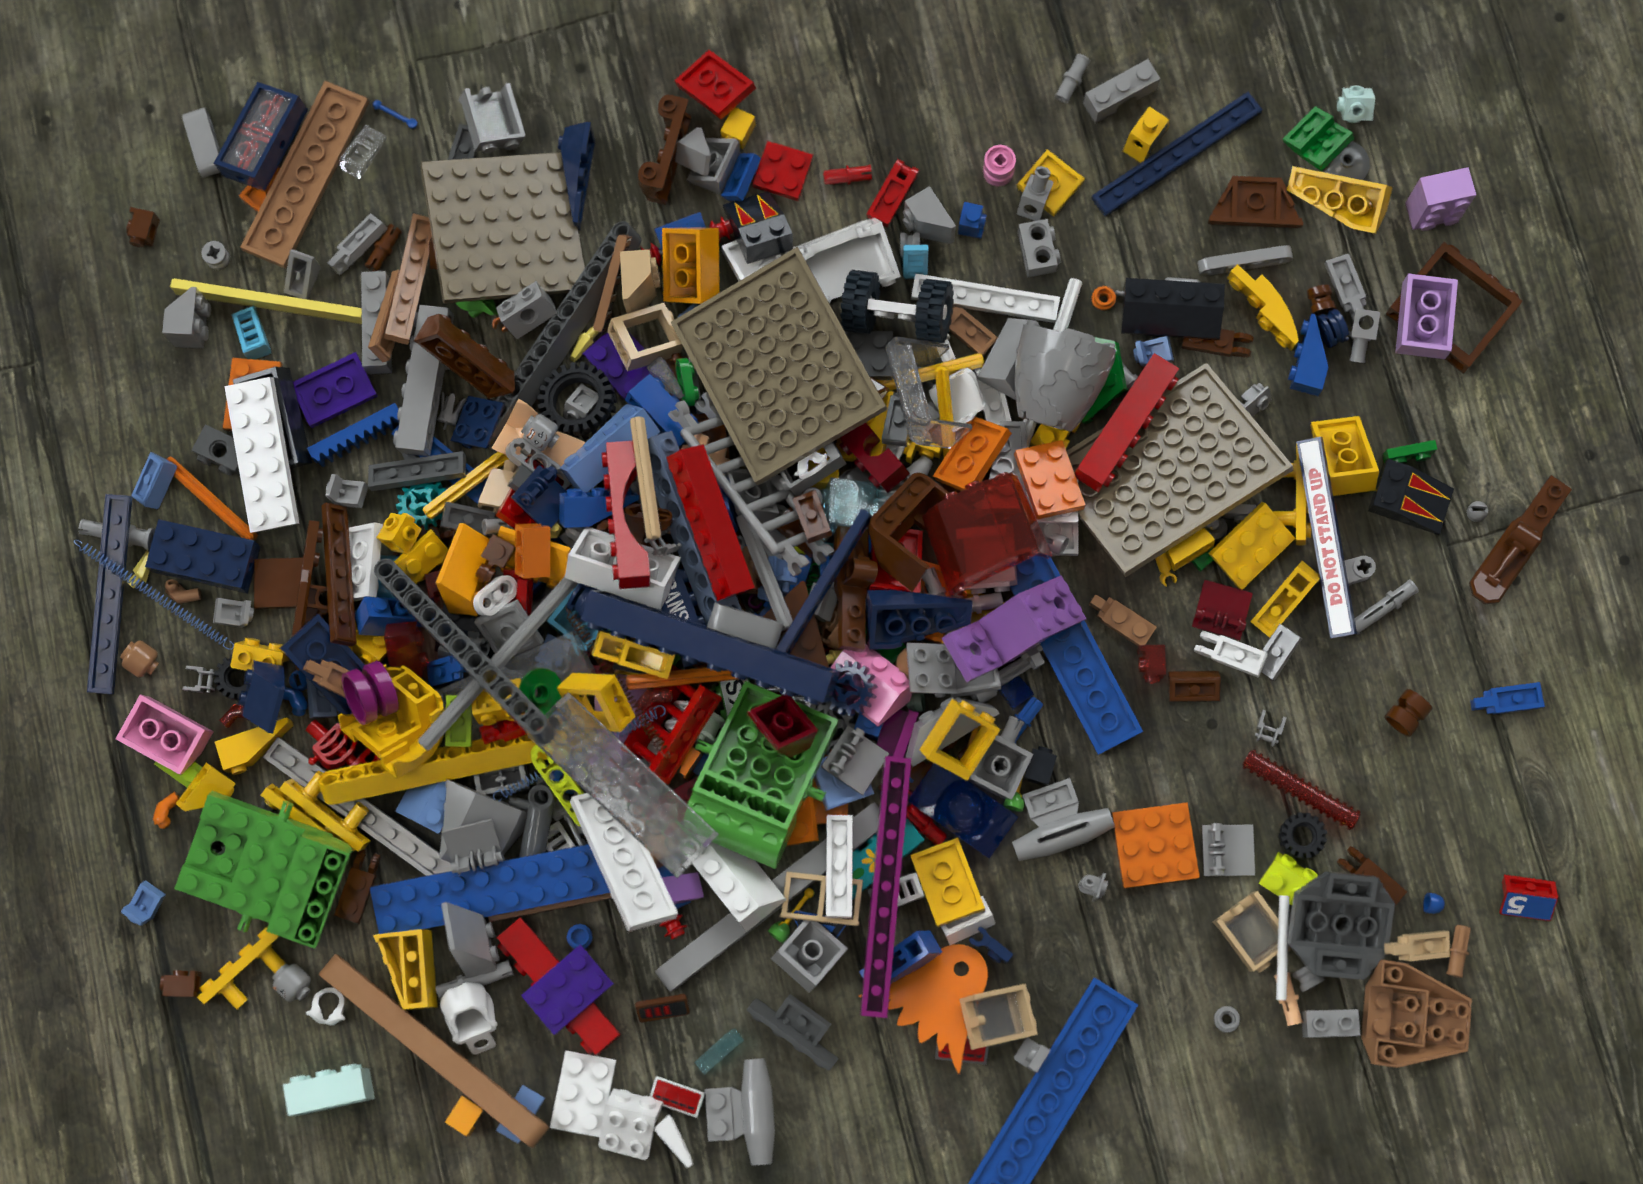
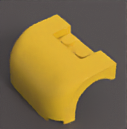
(397, 735)

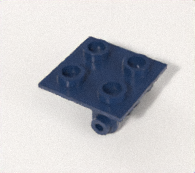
(477, 422)
(540, 496)

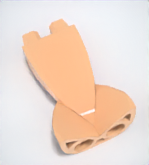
(563, 448)

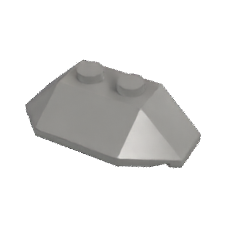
(928, 720)

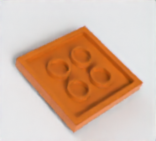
(1155, 845)

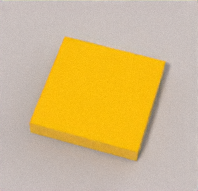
(1064, 177)

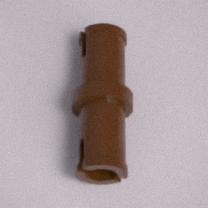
(383, 248)

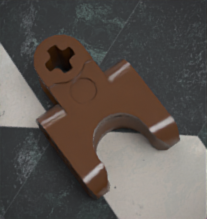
(635, 522)

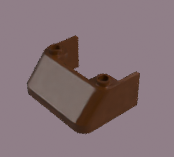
(895, 519)

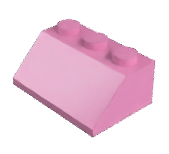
(892, 689)
(163, 734)

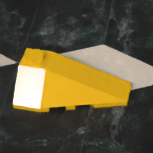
(1347, 199)

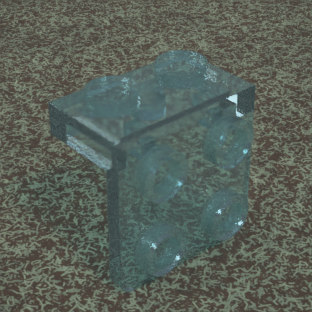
(845, 499)

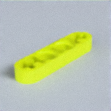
(557, 787)

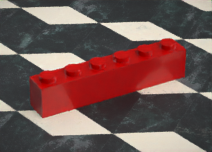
(1126, 422)
(710, 522)
(536, 961)

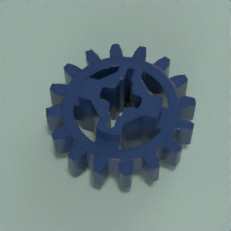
(853, 677)

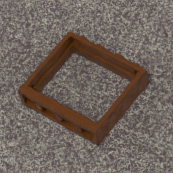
(1488, 282)

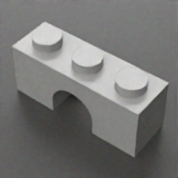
(1134, 82)

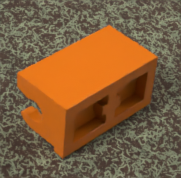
(532, 550)
(690, 763)

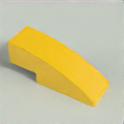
(632, 655)

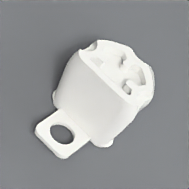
(965, 395)
(469, 1015)

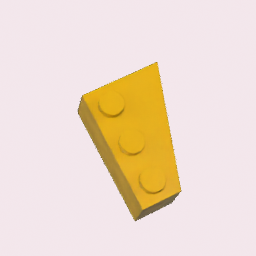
(411, 966)

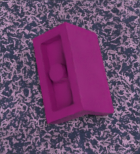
(897, 733)

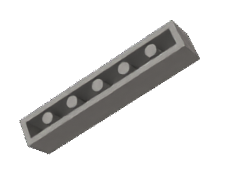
(420, 392)

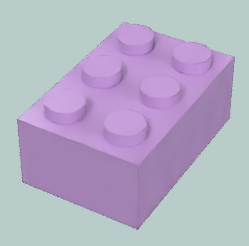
(1440, 199)
(1426, 316)

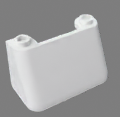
(848, 249)

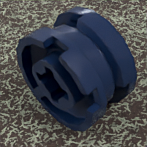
(1332, 328)
(578, 598)

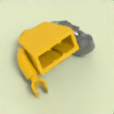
(1190, 549)

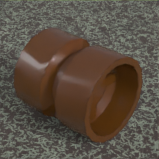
(1410, 710)

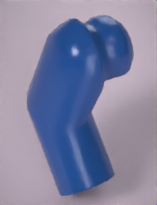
(296, 700)

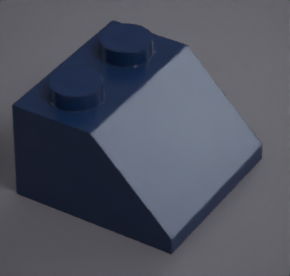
(263, 694)

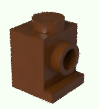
(142, 227)
(181, 984)

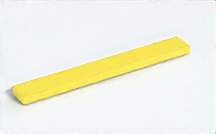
(271, 301)

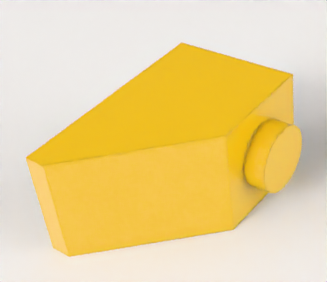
(206, 780)

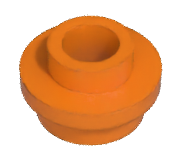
(1103, 291)

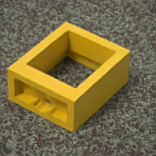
(605, 688)
(975, 751)

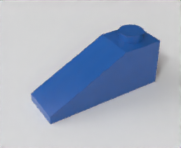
(912, 954)

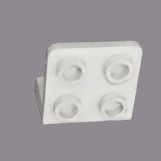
(629, 1123)

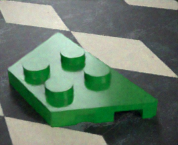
(1113, 387)

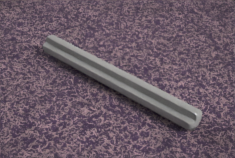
(765, 573)

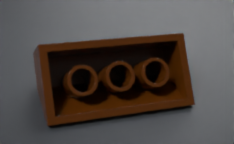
(465, 356)

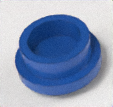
(579, 935)

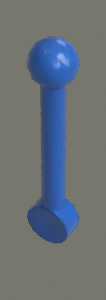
(412, 123)

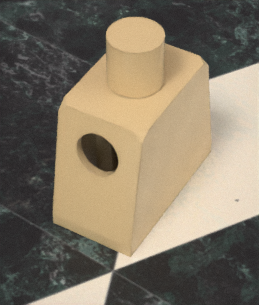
(496, 487)

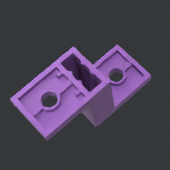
(1013, 628)

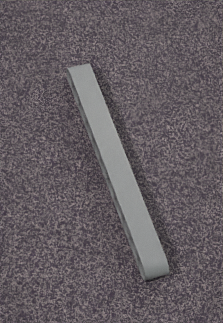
(729, 931)

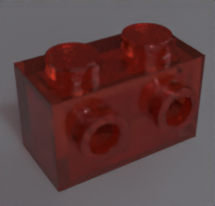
(405, 646)

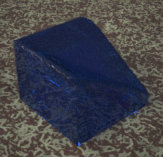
(1016, 692)

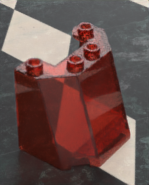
(983, 532)

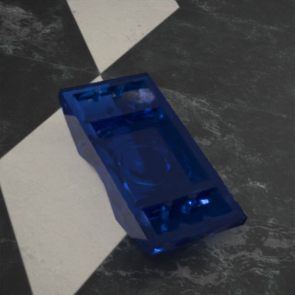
(963, 809)

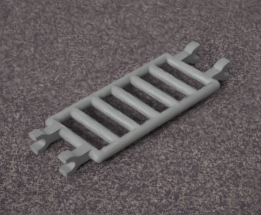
(785, 547)

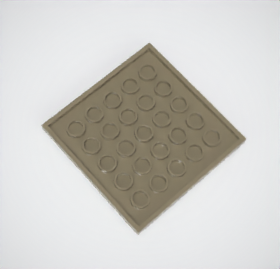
(501, 226)

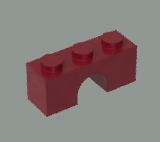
(884, 468)

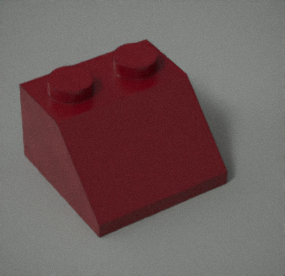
(784, 725)

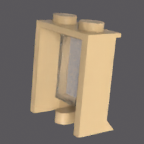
(1251, 931)
(998, 1016)

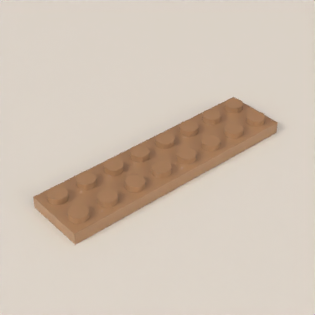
(305, 174)

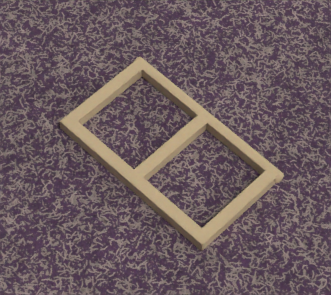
(819, 918)

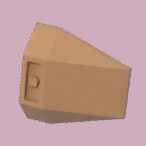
(1412, 1017)

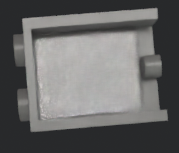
(492, 119)

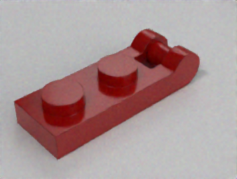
(892, 193)

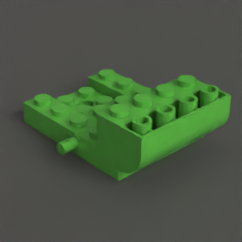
(750, 788)
(268, 869)

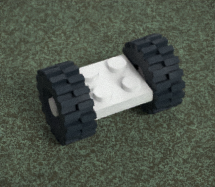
(930, 315)

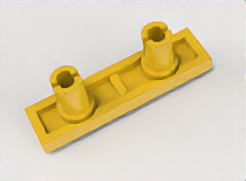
(1297, 517)
(315, 809)
(224, 984)

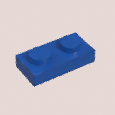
(741, 177)

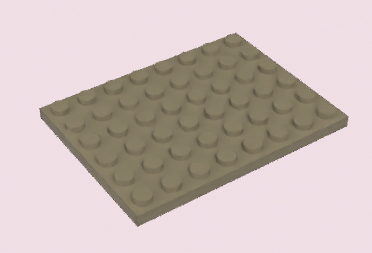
(778, 366)
(1183, 473)

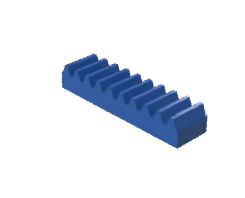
(354, 434)

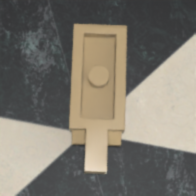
(1420, 946)

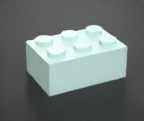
(328, 1090)

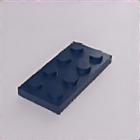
(314, 644)

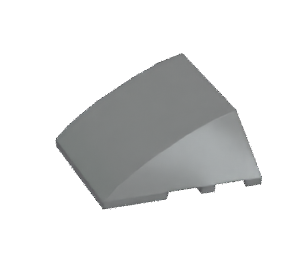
(468, 806)

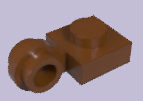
(497, 553)

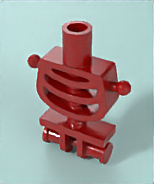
(328, 741)

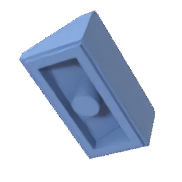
(154, 481)

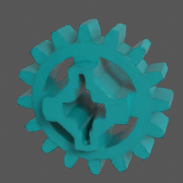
(420, 496)

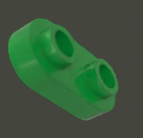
(684, 373)

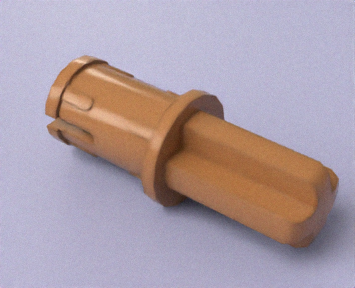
(1458, 951)

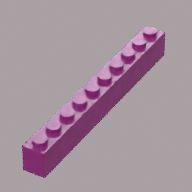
(885, 887)

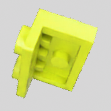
(1286, 876)

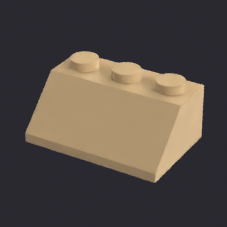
(638, 279)

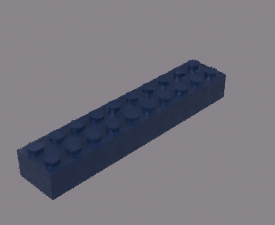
(702, 644)

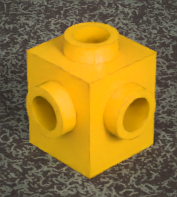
(399, 532)

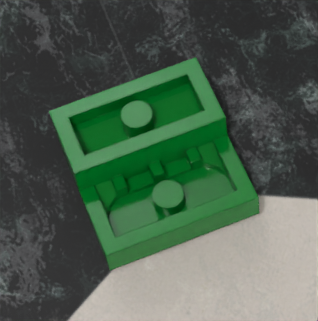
(1318, 138)

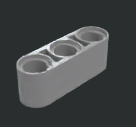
(202, 141)
(745, 625)

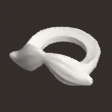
(802, 470)
(337, 1014)

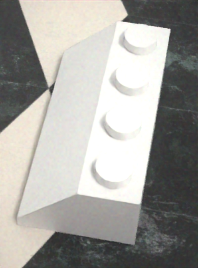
(592, 565)
(739, 884)

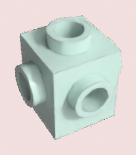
(1356, 104)

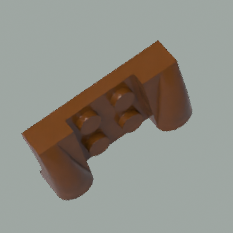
(655, 178)

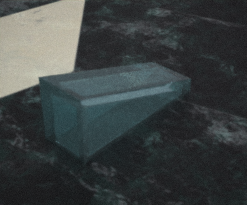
(719, 1051)

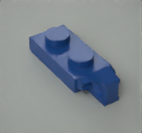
(444, 672)
(1510, 699)

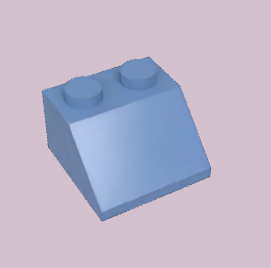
(425, 805)

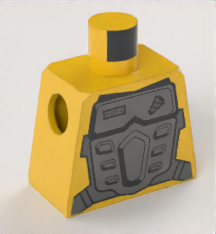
(1148, 132)

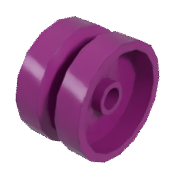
(370, 692)

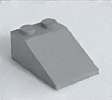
(470, 940)

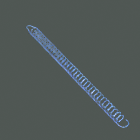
(152, 594)
(536, 775)

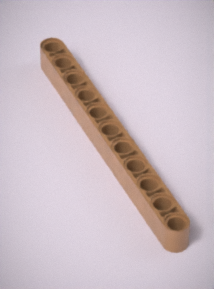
(434, 1051)

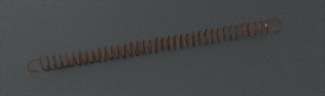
(620, 682)

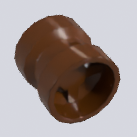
(1321, 299)

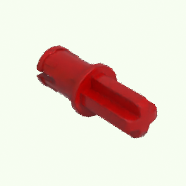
(847, 175)
(925, 825)

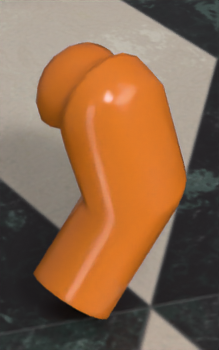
(162, 810)

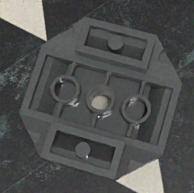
(1360, 939)

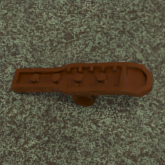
(1517, 544)
(851, 591)
(308, 595)

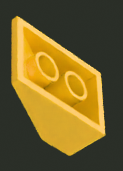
(1347, 455)

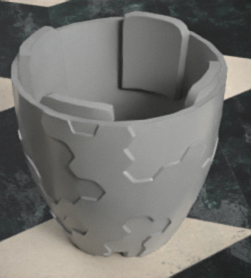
(1059, 374)

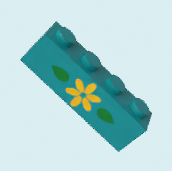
(864, 860)

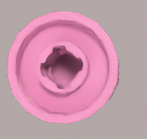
(999, 165)

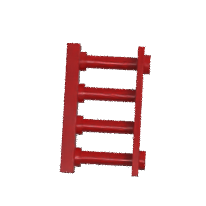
(683, 734)

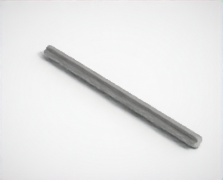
(500, 659)

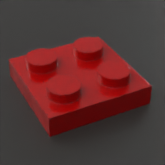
(782, 170)

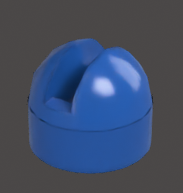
(293, 683)
(1433, 903)

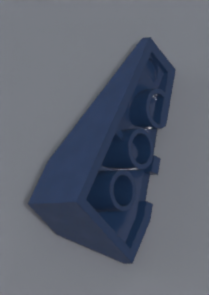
(577, 154)
(905, 616)

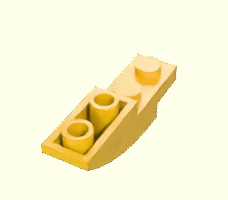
(1274, 312)

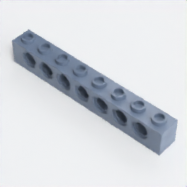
(666, 492)

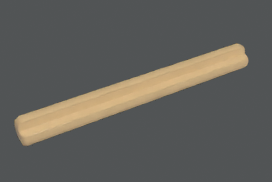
(645, 478)

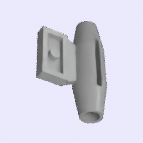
(1058, 822)
(745, 1112)

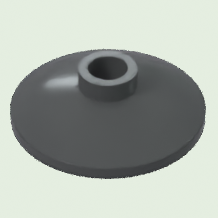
(1356, 169)

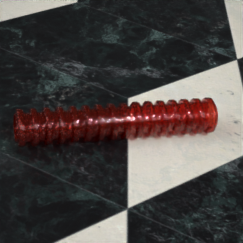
(1302, 790)

